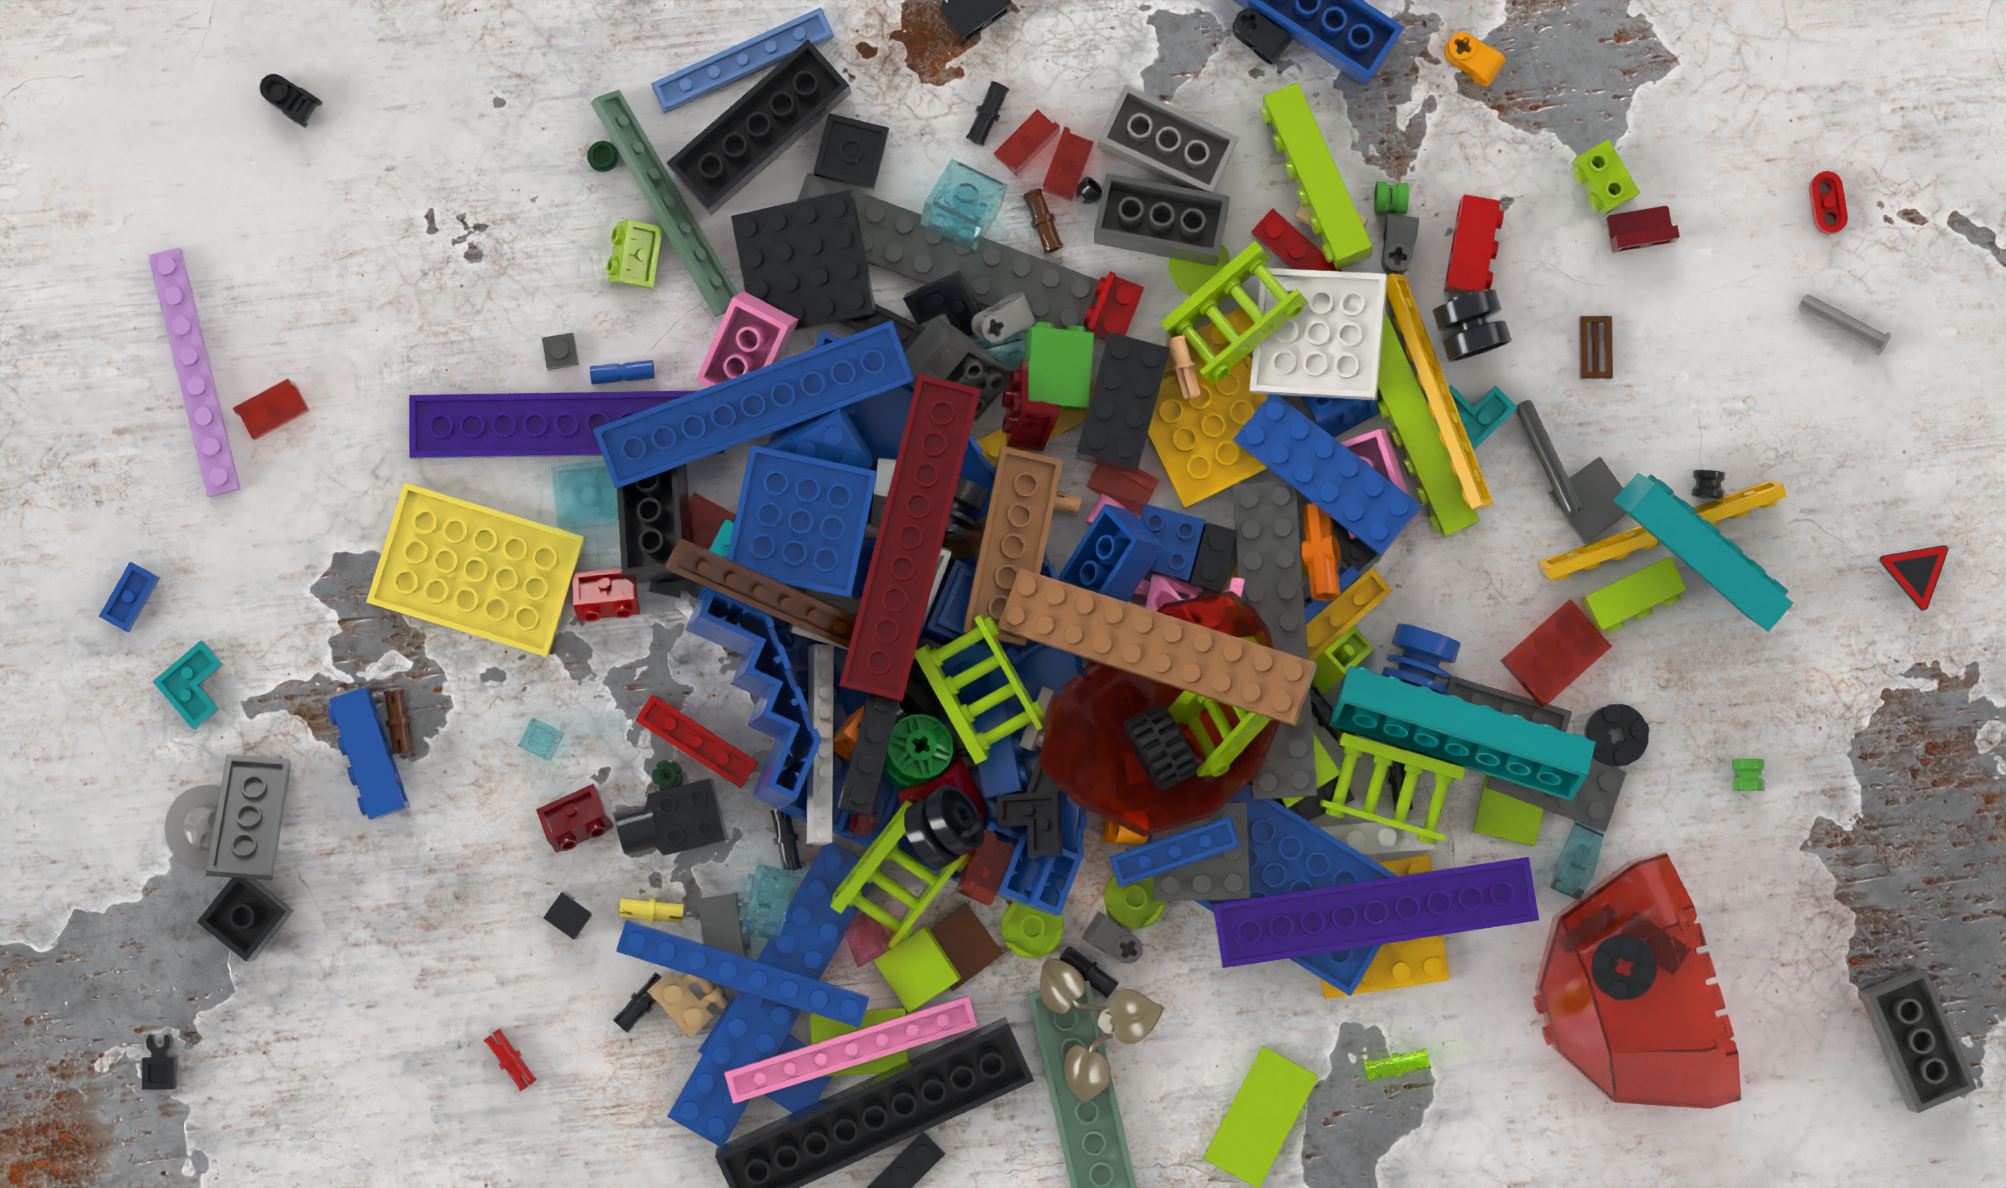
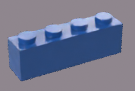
(368, 753)

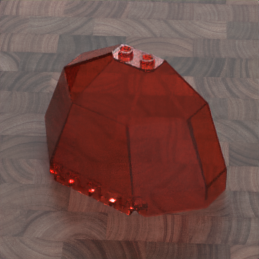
(1091, 755)
(1648, 1048)

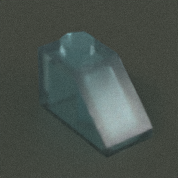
(1577, 861)

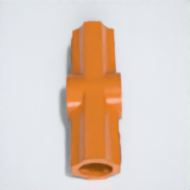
(1321, 554)

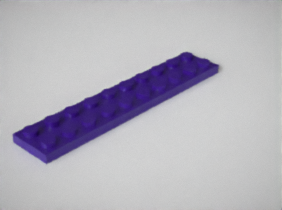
(520, 422)
(1375, 912)

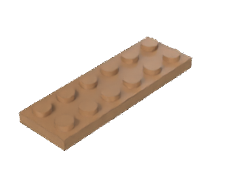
(1012, 532)

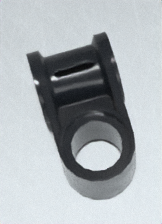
(1264, 37)
(293, 102)

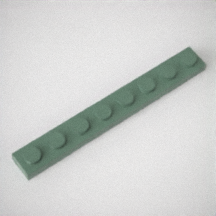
(665, 201)

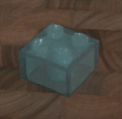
(963, 204)
(584, 495)

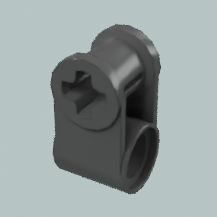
(1399, 239)
(1108, 936)

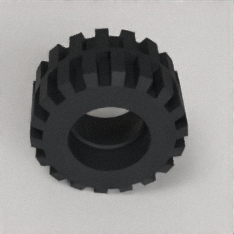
(1160, 747)

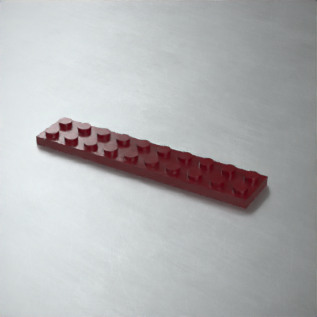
(910, 537)

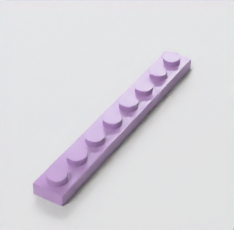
(194, 372)

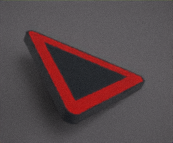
(1916, 572)

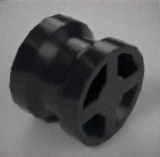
(1708, 484)

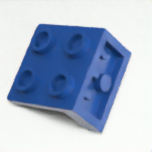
(1339, 414)
(1179, 536)

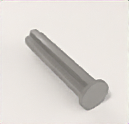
(1844, 323)

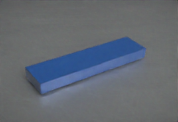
(1174, 851)

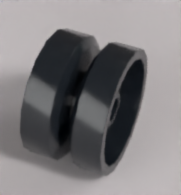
(944, 826)

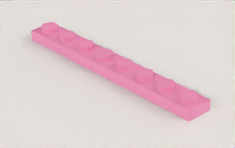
(850, 1049)

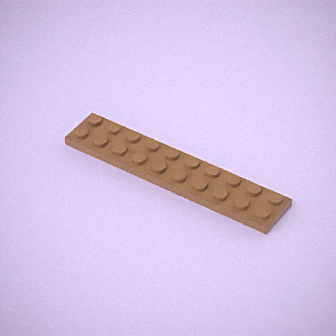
(1158, 647)

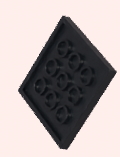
(807, 259)

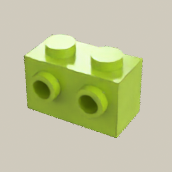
(1608, 176)

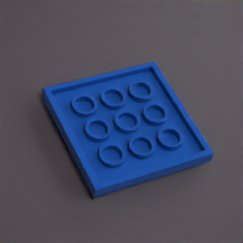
(802, 520)

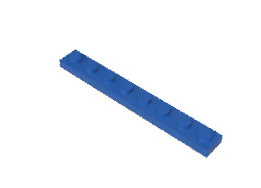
(742, 973)

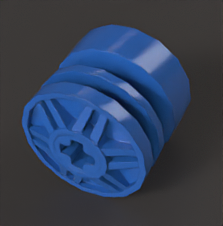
(1421, 657)

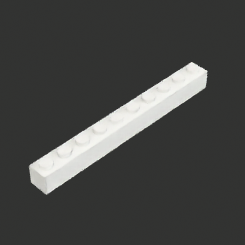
(821, 771)

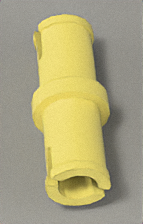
(651, 910)

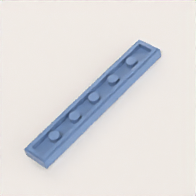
(741, 60)

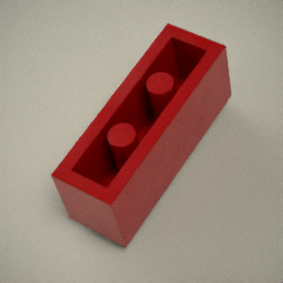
(1473, 245)

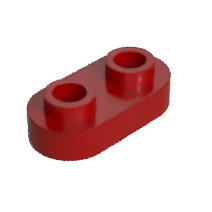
(1830, 203)

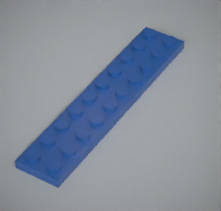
(754, 404)
(758, 1026)

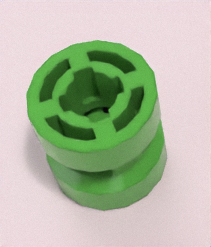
(1398, 197)
(1748, 775)

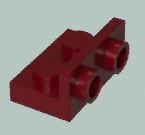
(574, 819)

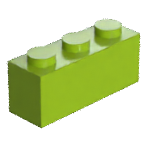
(1634, 595)

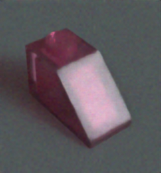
(866, 939)

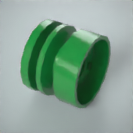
(906, 767)

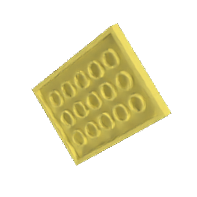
(476, 569)

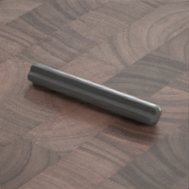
(1548, 458)

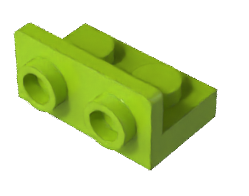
(634, 254)

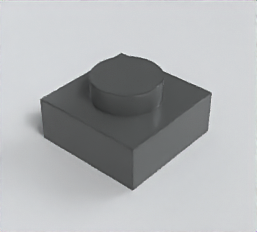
(560, 351)

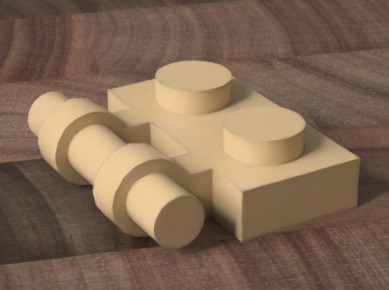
(682, 1005)

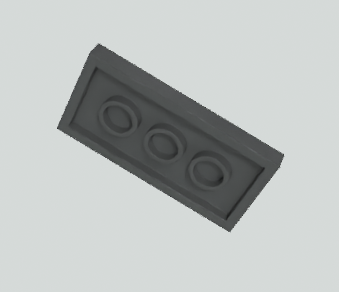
(1590, 806)
(249, 817)

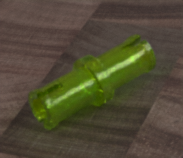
(1397, 1064)

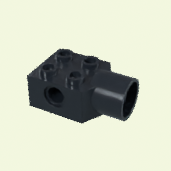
(673, 820)

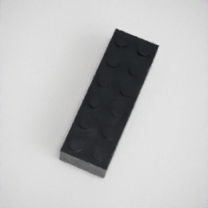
(759, 127)

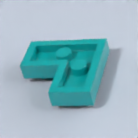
(1485, 415)
(183, 680)

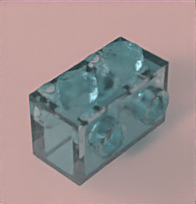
(767, 901)

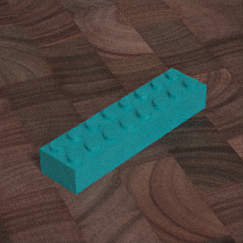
(1462, 733)

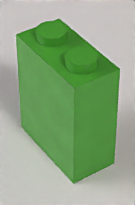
(1059, 365)

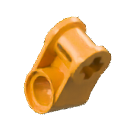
(1477, 61)
(1119, 835)

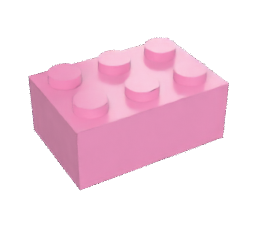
(747, 340)

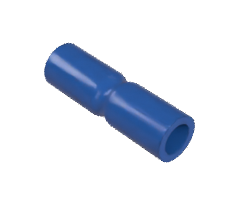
(617, 372)

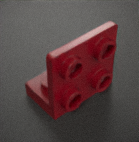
(1026, 421)
(955, 775)

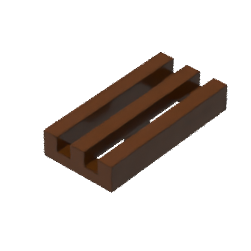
(1583, 347)

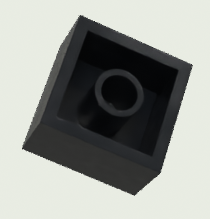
(245, 917)

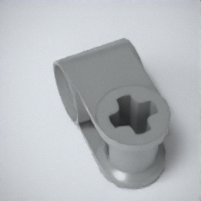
(1008, 317)

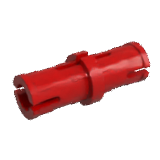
(510, 1059)

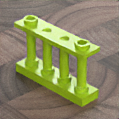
(1229, 283)
(1187, 711)
(964, 715)
(1413, 766)
(868, 871)

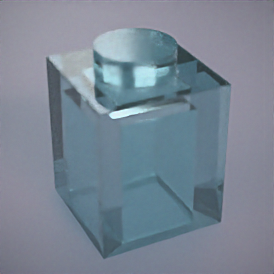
(541, 739)

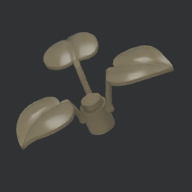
(1128, 1017)

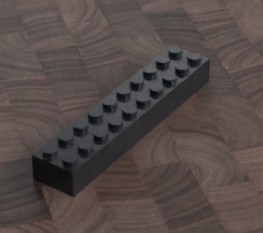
(878, 1111)

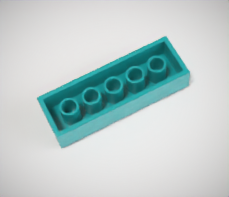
(1704, 550)

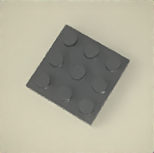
(1213, 877)

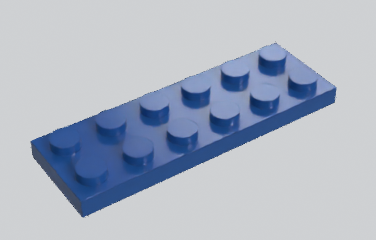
(1327, 473)

